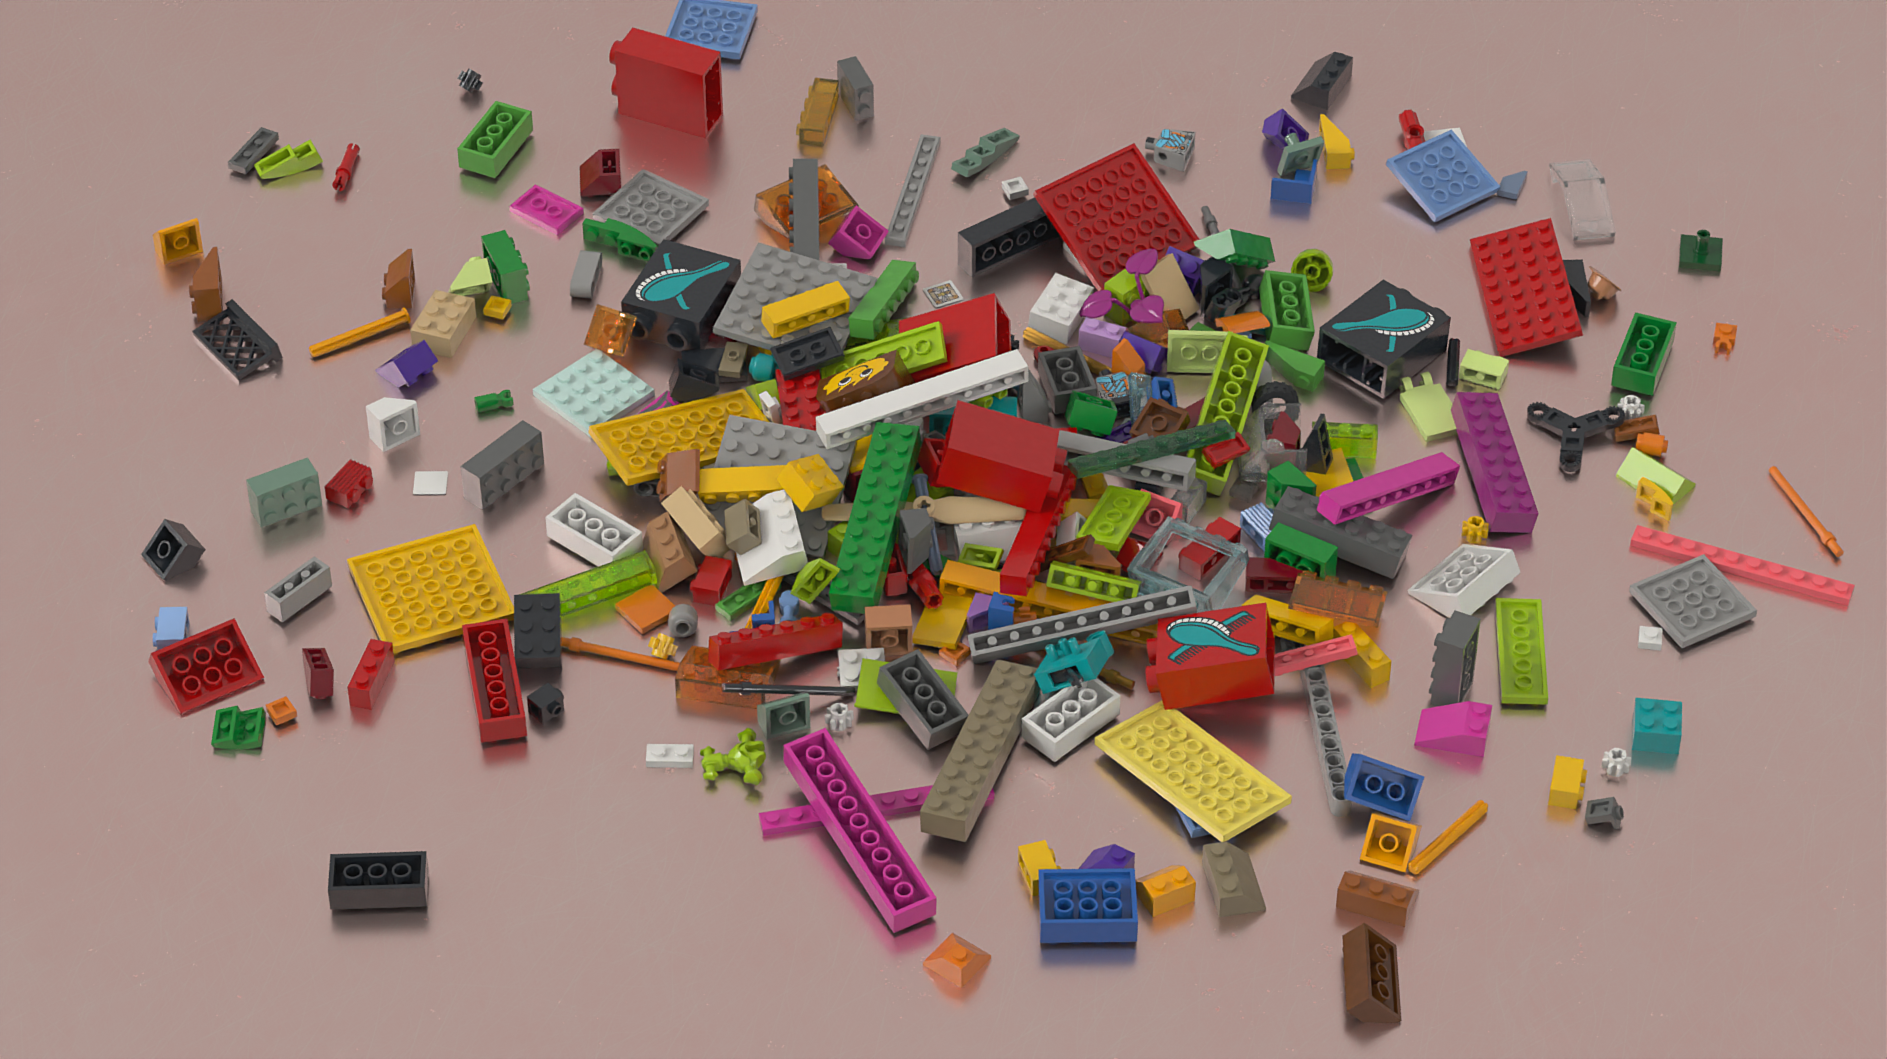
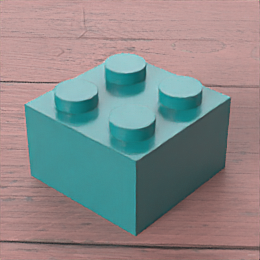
(1657, 726)

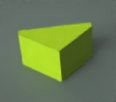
(981, 556)

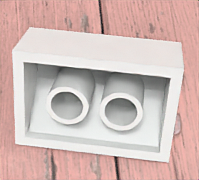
(992, 534)

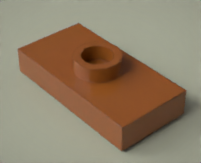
(1632, 427)

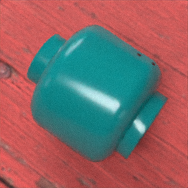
(763, 367)

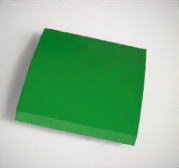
(238, 728)

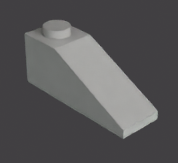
(1033, 401)

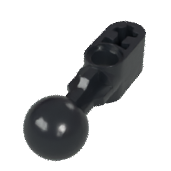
(1230, 299)

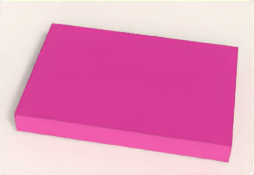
(546, 209)

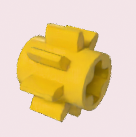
(1475, 529)
(662, 646)

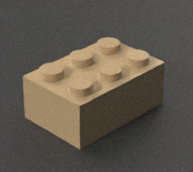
(444, 322)
(697, 522)

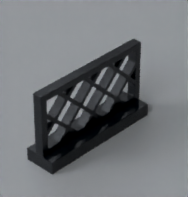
(238, 321)

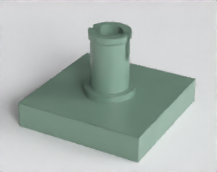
(1299, 154)

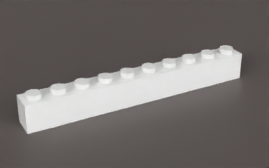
(922, 398)

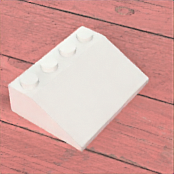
(781, 540)
(1466, 579)

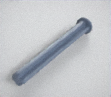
(934, 558)

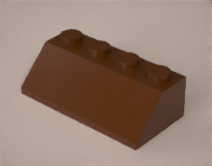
(1371, 976)

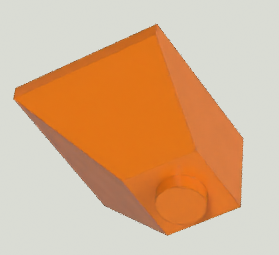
(956, 960)

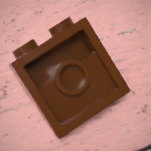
(1160, 419)

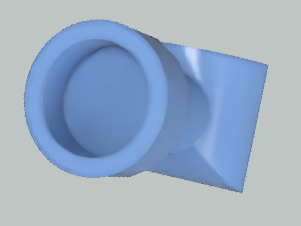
(788, 606)

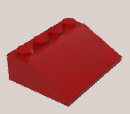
(205, 666)

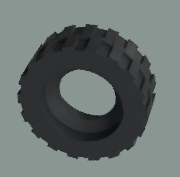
(1273, 390)

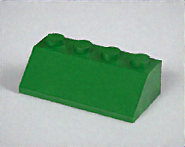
(1239, 248)

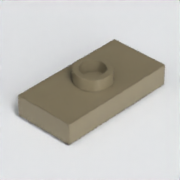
(733, 359)

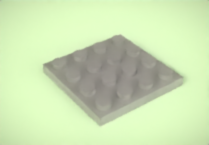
(653, 206)
(1693, 601)

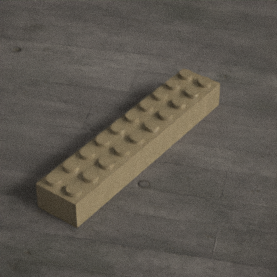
(979, 751)

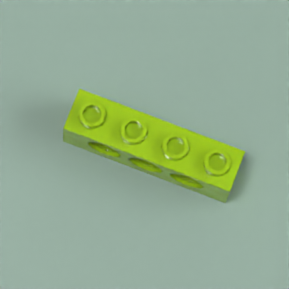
(1092, 582)

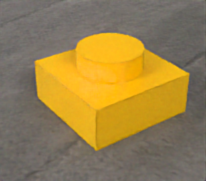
(497, 307)

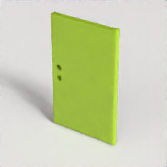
(873, 698)

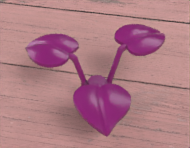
(1142, 310)

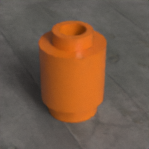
(1652, 444)

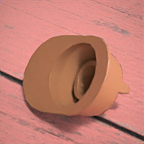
(1601, 286)

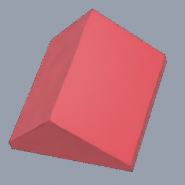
(1155, 514)

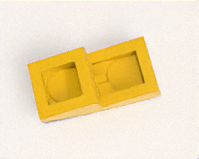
(1652, 494)

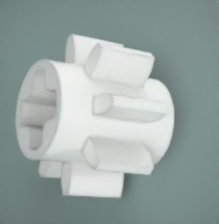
(1631, 407)
(839, 717)
(1616, 762)

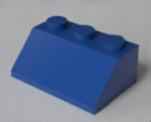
(1382, 786)

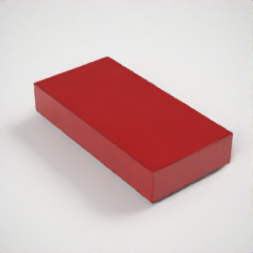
(1225, 451)

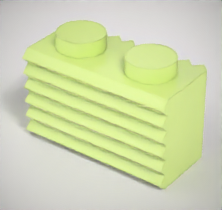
(1483, 369)

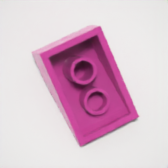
(1455, 728)

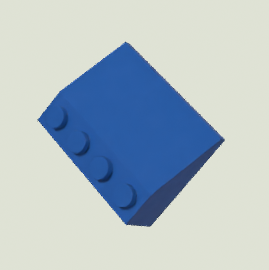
(1087, 905)

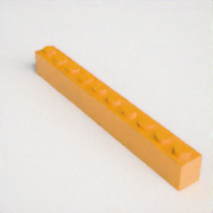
(966, 580)

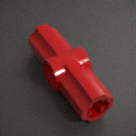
(1411, 128)
(925, 587)

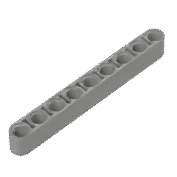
(1326, 737)

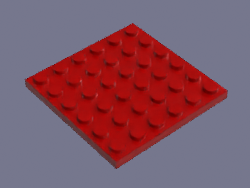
(1113, 213)

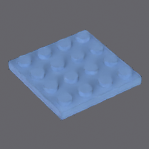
(713, 25)
(1443, 175)

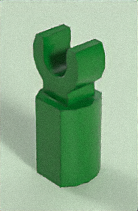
(493, 401)

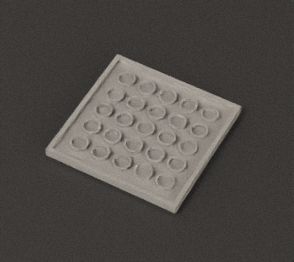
(780, 274)
(765, 443)

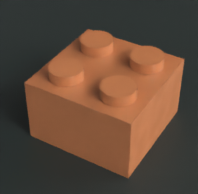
(889, 629)

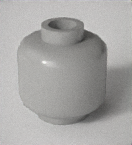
(683, 620)

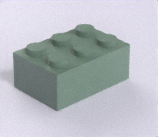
(284, 492)

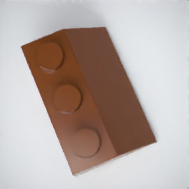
(1376, 898)

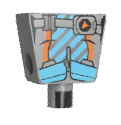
(1172, 148)
(1111, 385)

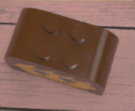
(863, 382)

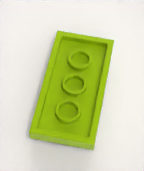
(1115, 516)

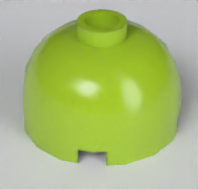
(1316, 267)

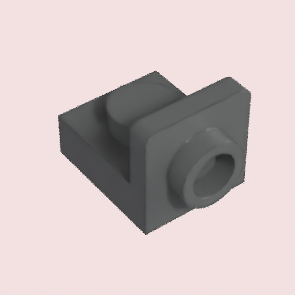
(1604, 810)

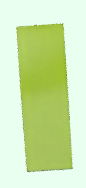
(289, 161)

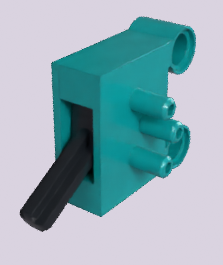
(1073, 663)

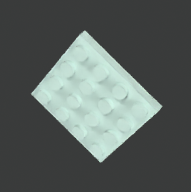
(593, 391)

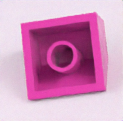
(858, 235)

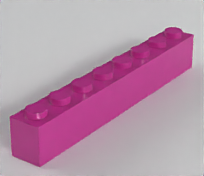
(1387, 488)

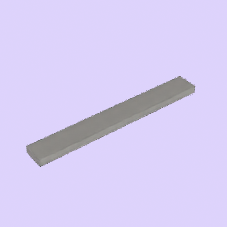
(912, 190)

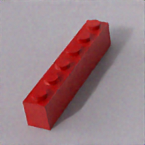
(775, 641)

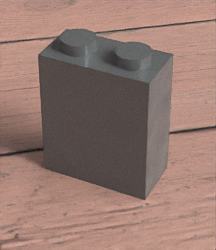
(855, 88)

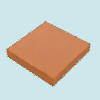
(645, 608)

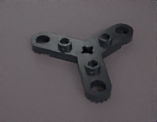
(1573, 441)

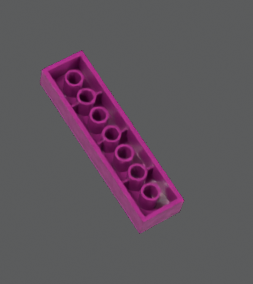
(1494, 462)

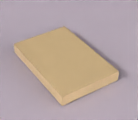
(1169, 283)

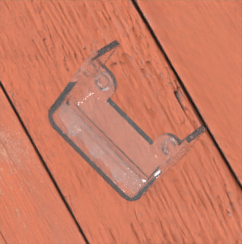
(1268, 453)

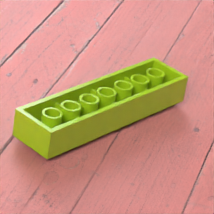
(1229, 399)

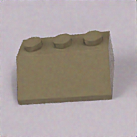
(1231, 879)

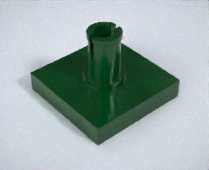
(1700, 251)

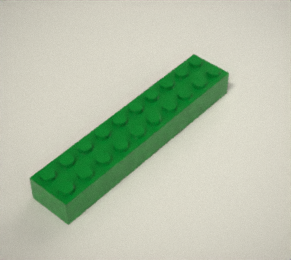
(875, 517)

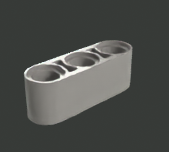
(586, 274)

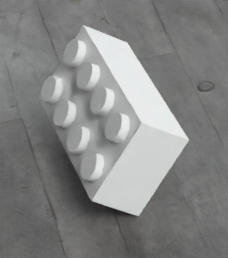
(592, 531)
(1070, 717)

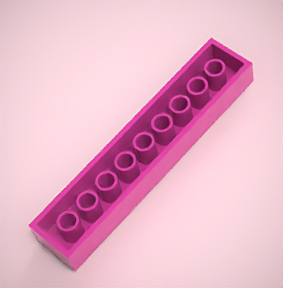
(860, 830)

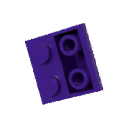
(1189, 267)

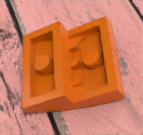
(1243, 322)

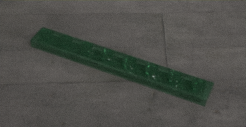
(1151, 448)

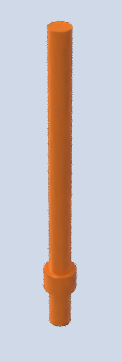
(1827, 537)
(577, 644)

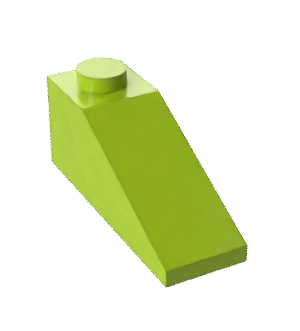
(813, 579)

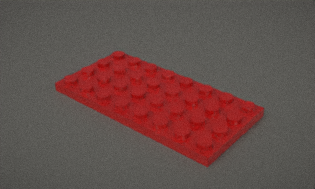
(1525, 287)

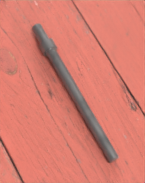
(1211, 224)

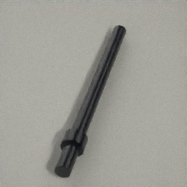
(747, 688)

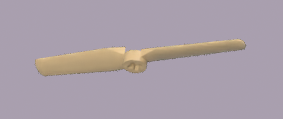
(944, 510)

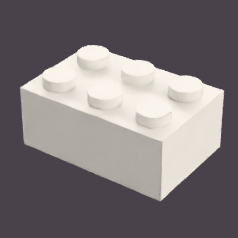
(1059, 308)

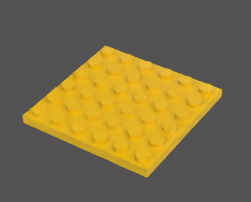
(430, 588)

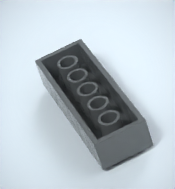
(1358, 539)

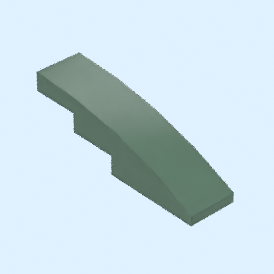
(986, 152)

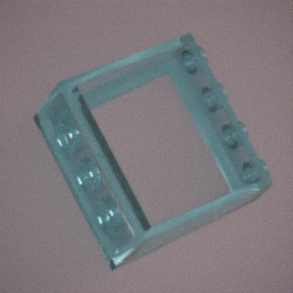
(1219, 588)

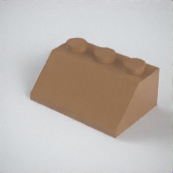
(668, 551)

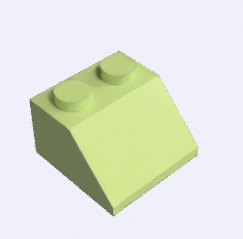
(472, 278)

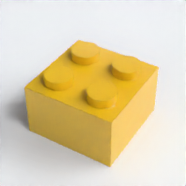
(810, 482)

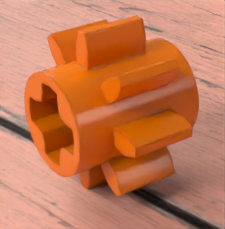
(1024, 615)

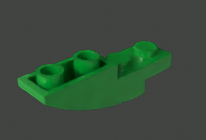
(620, 235)

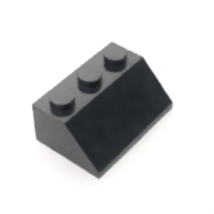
(1324, 80)

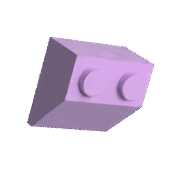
(1100, 336)

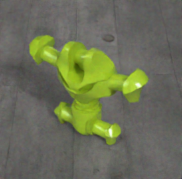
(744, 758)

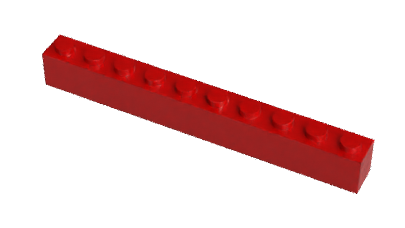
(1034, 540)

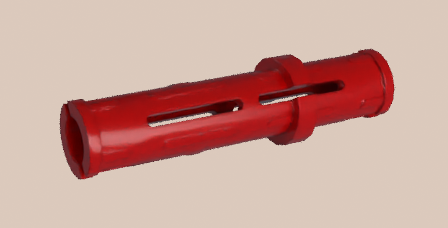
(344, 172)

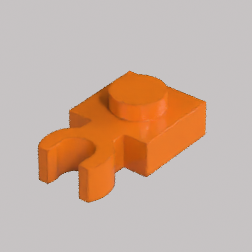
(1724, 337)

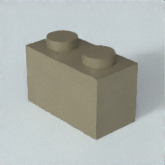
(742, 527)

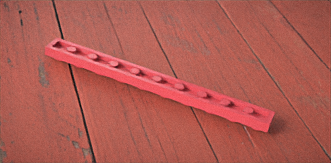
(1744, 565)

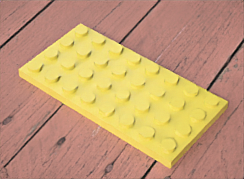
(1193, 771)

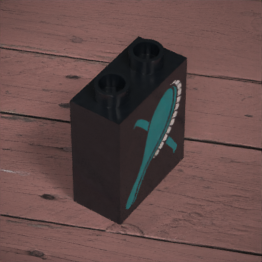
(680, 295)
(1386, 331)

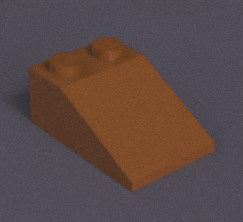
(207, 288)

